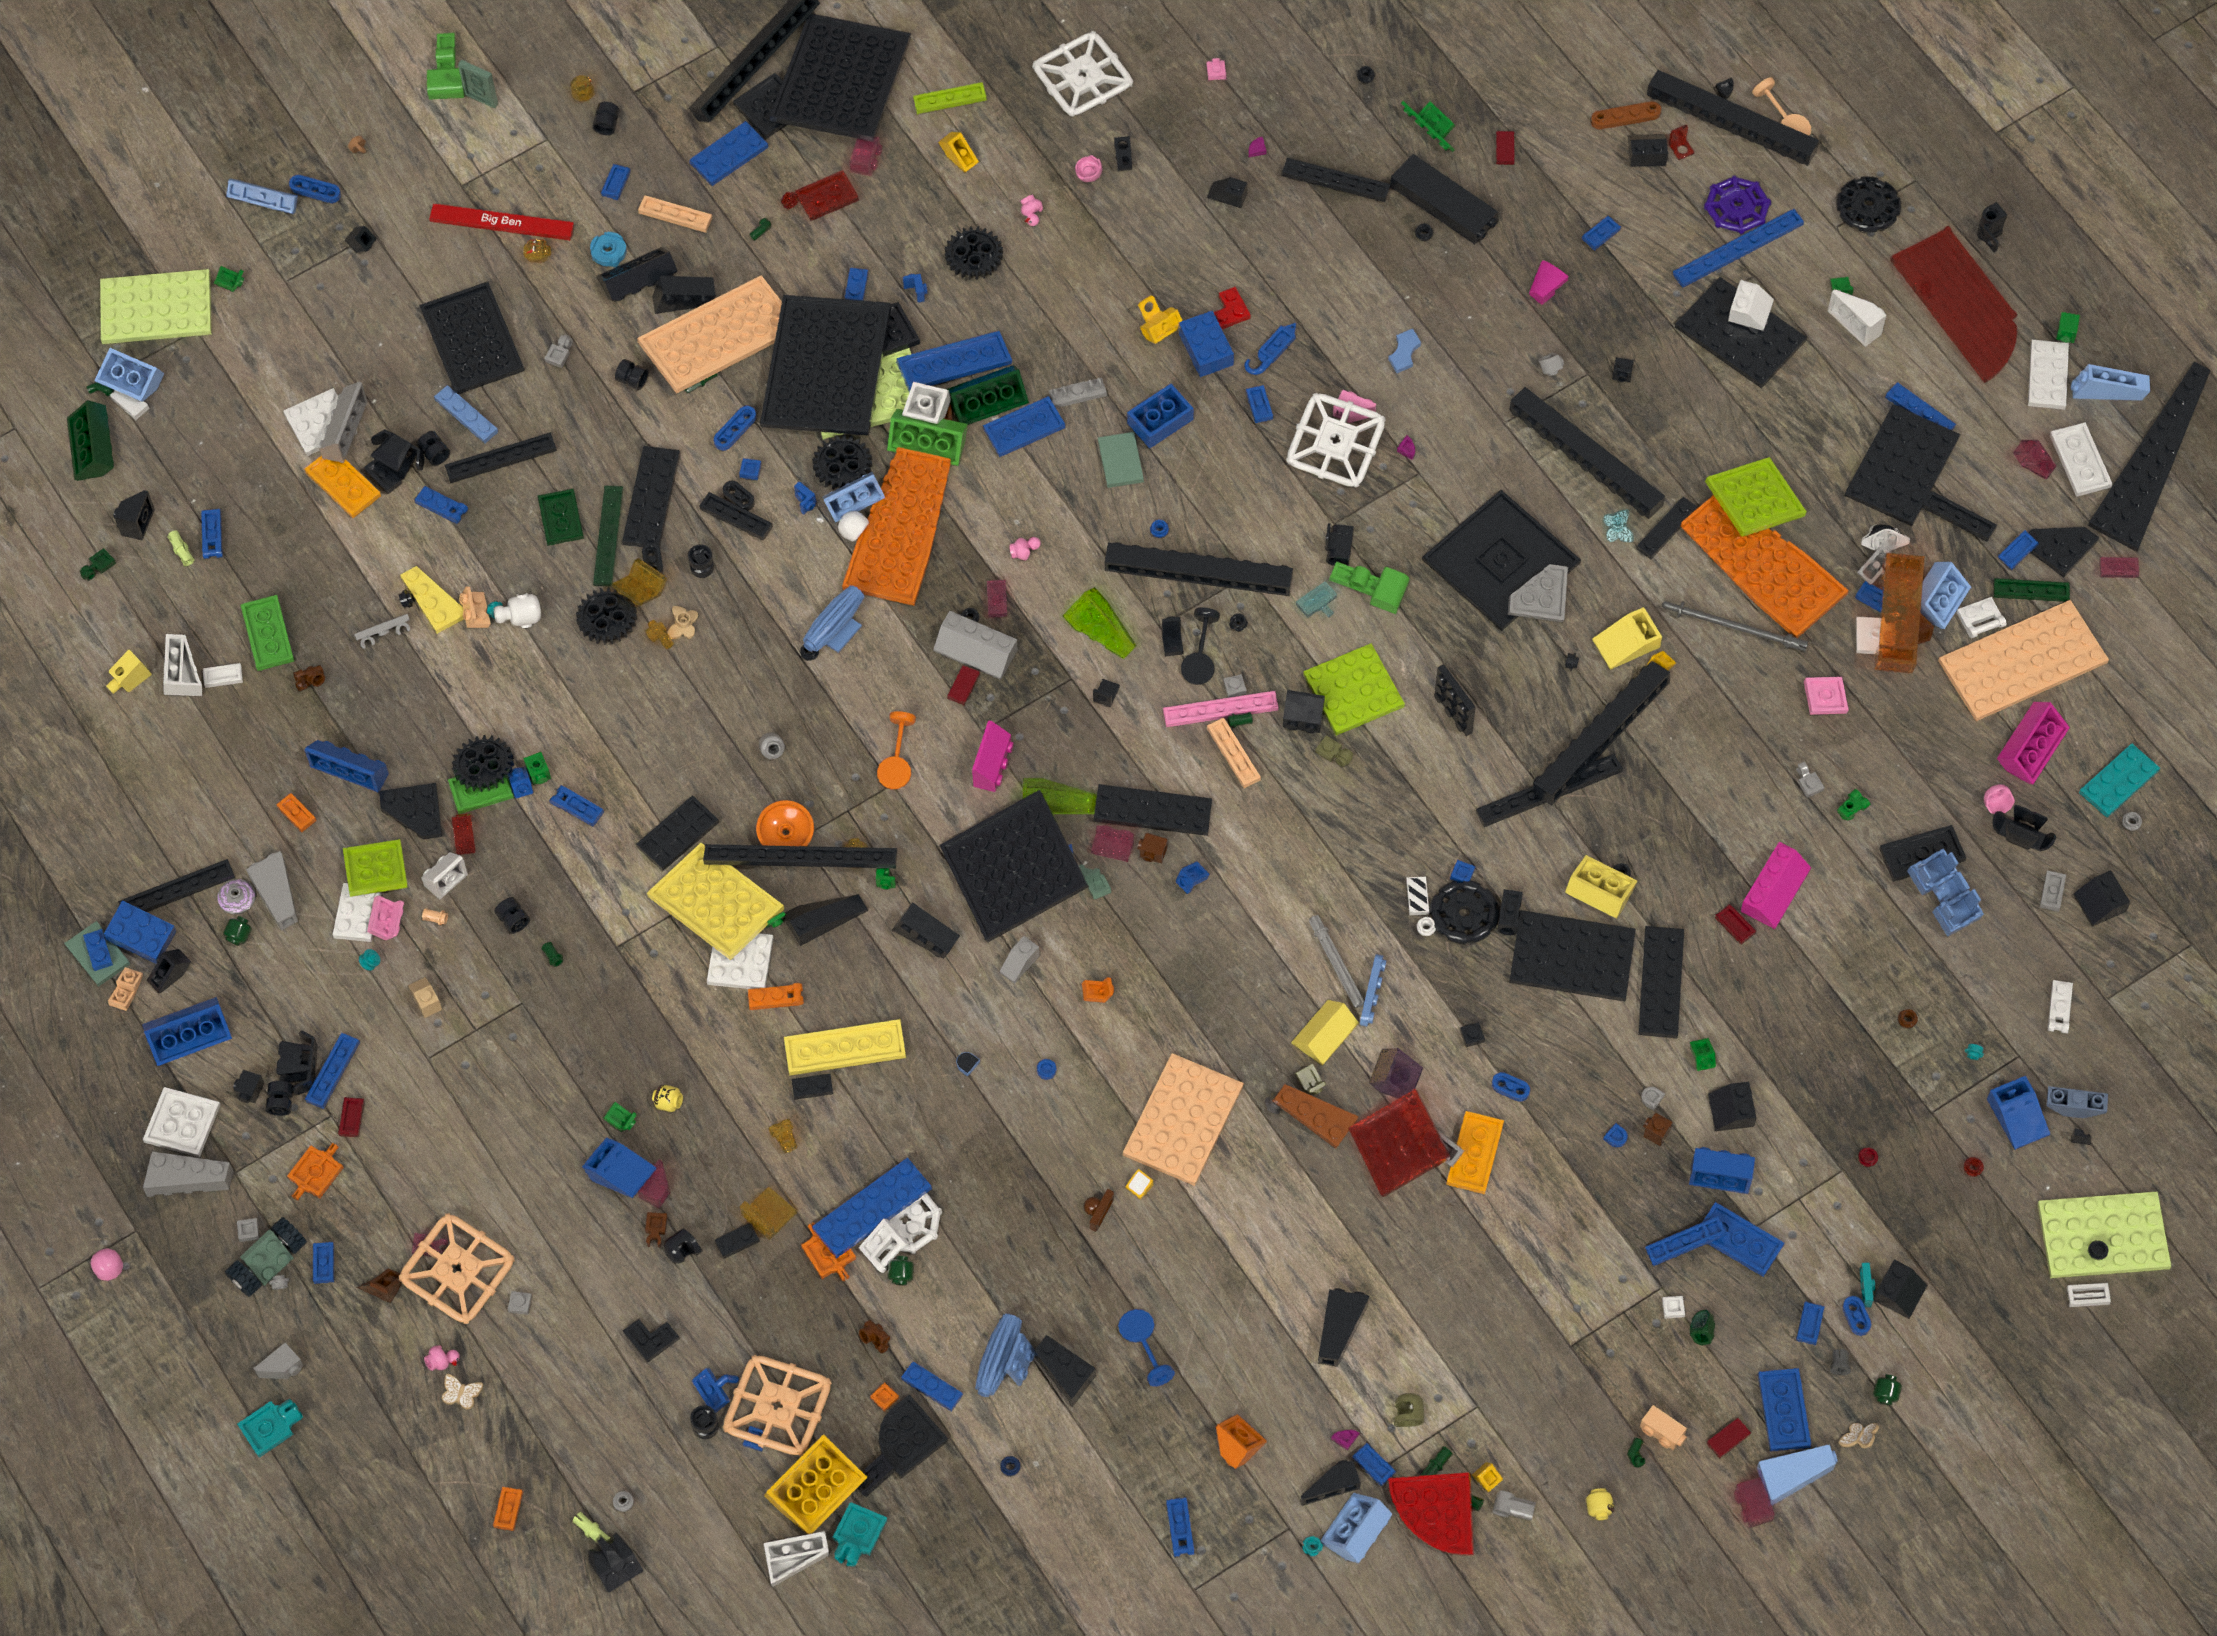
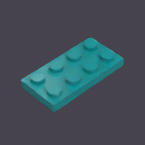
(2119, 780)

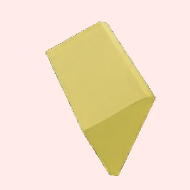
(1326, 1031)

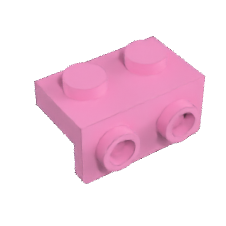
(385, 918)

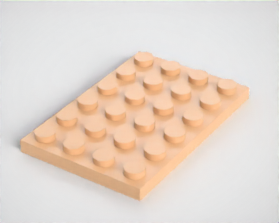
(1183, 1119)

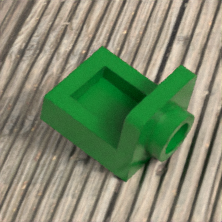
(229, 279)
(619, 1117)

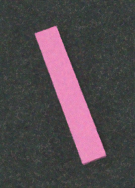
(1220, 708)

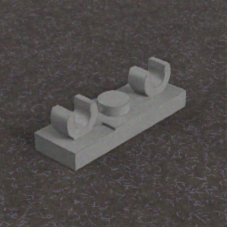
(1078, 392)
(382, 629)

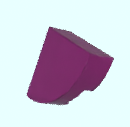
(1257, 147)
(1407, 448)
(1345, 1438)

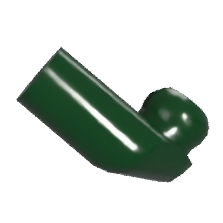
(764, 226)
(94, 387)
(1634, 1454)

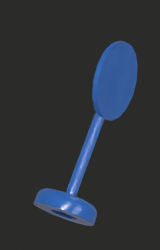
(1137, 1327)

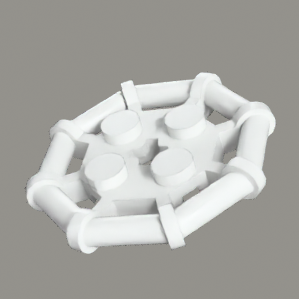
(917, 1224)

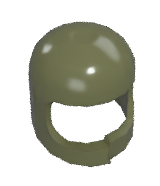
(1409, 1410)

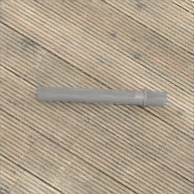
(1341, 970)

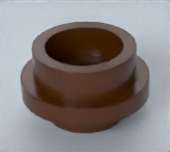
(1909, 1014)

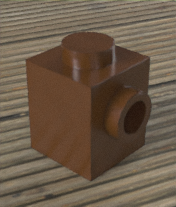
(1153, 848)
(1657, 1128)

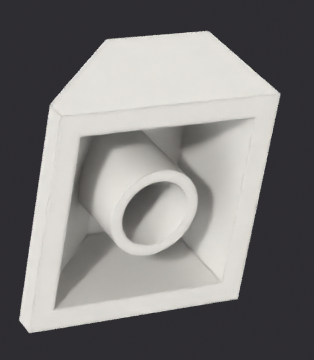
(1750, 306)
(927, 403)
(445, 875)

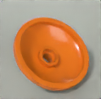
(785, 816)

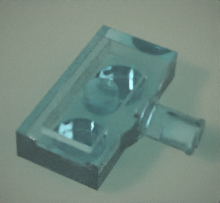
(1317, 600)

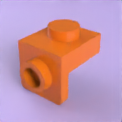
(1097, 990)

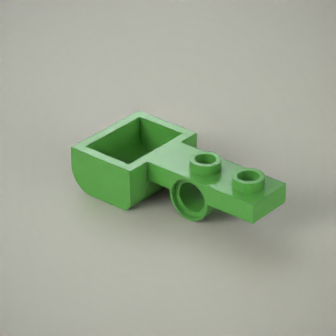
(446, 79)
(1385, 591)

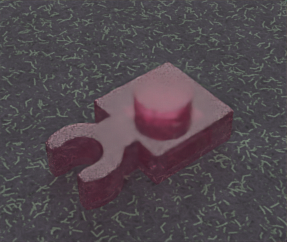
(434, 1245)

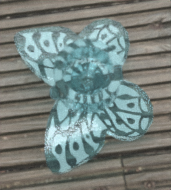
(1617, 526)

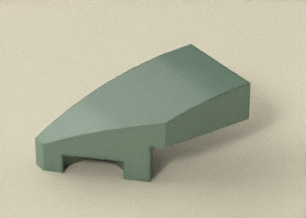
(1097, 883)

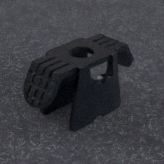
(393, 453)
(2021, 833)
(296, 1065)

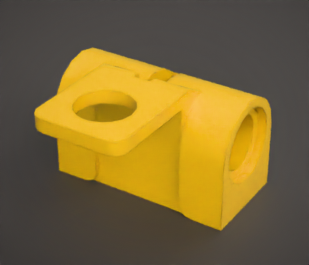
(1158, 323)

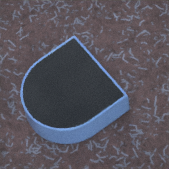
(967, 1063)

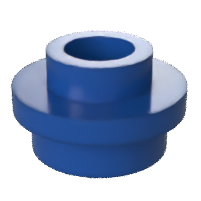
(1159, 524)

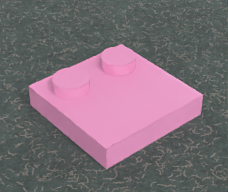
(1826, 695)

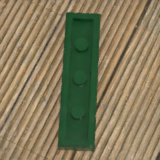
(2031, 590)

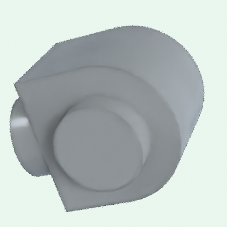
(1551, 364)

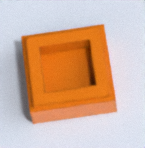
(884, 1397)

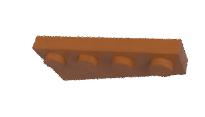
(1317, 1115)

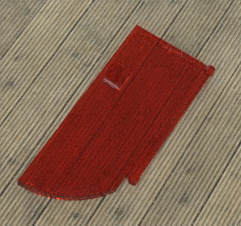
(1961, 300)

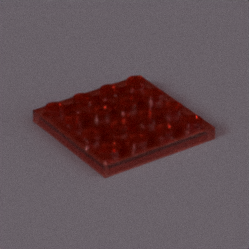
(1399, 1143)

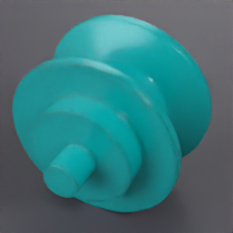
(369, 959)

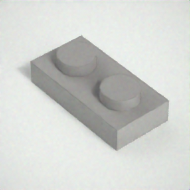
(2052, 891)

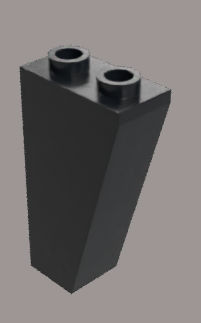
(1341, 1320)

